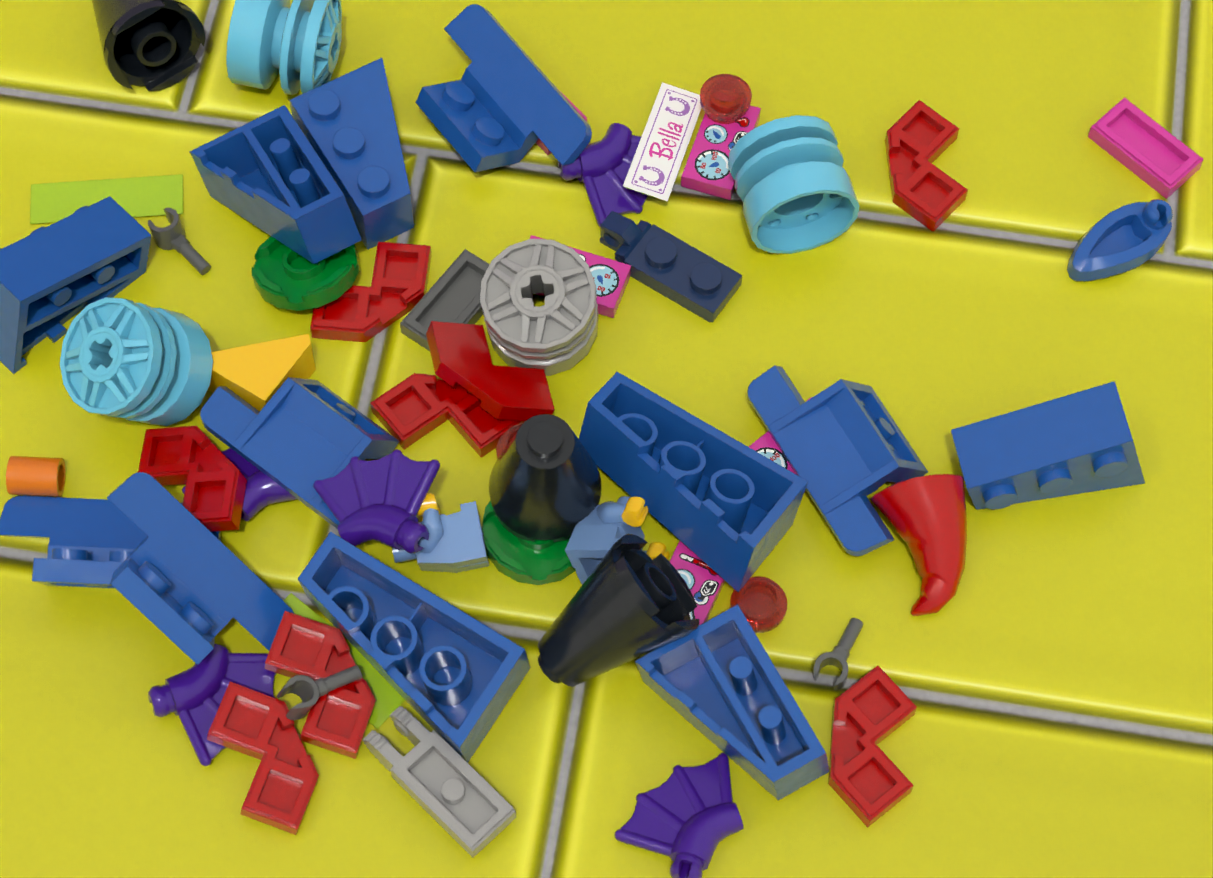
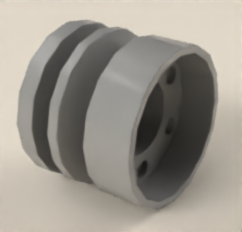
(547, 335)

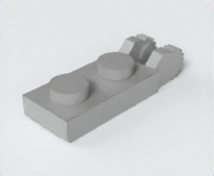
(443, 784)

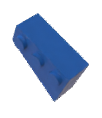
(359, 144)
(278, 185)
(64, 270)
(1049, 450)
(738, 701)

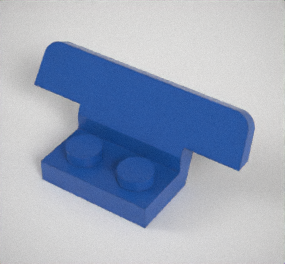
(500, 100)
(297, 436)
(842, 447)
(85, 538)
(187, 575)

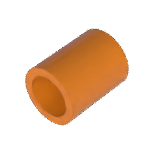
(35, 476)

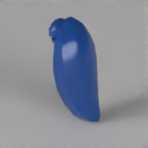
(1121, 240)

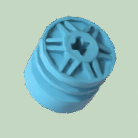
(286, 39)
(793, 184)
(136, 362)

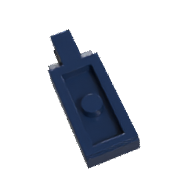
(671, 265)

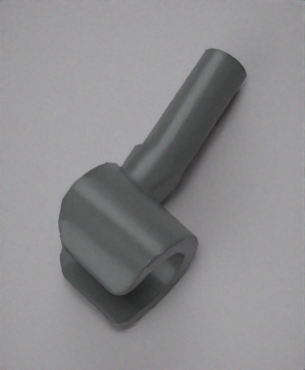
(174, 238)
(840, 653)
(310, 690)

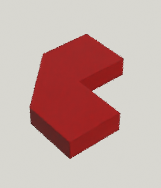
(914, 181)
(395, 289)
(505, 392)
(426, 402)
(212, 481)
(318, 651)
(857, 765)
(286, 774)

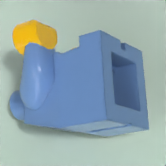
(602, 528)
(453, 540)

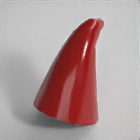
(933, 523)

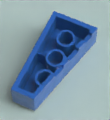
(693, 477)
(424, 647)

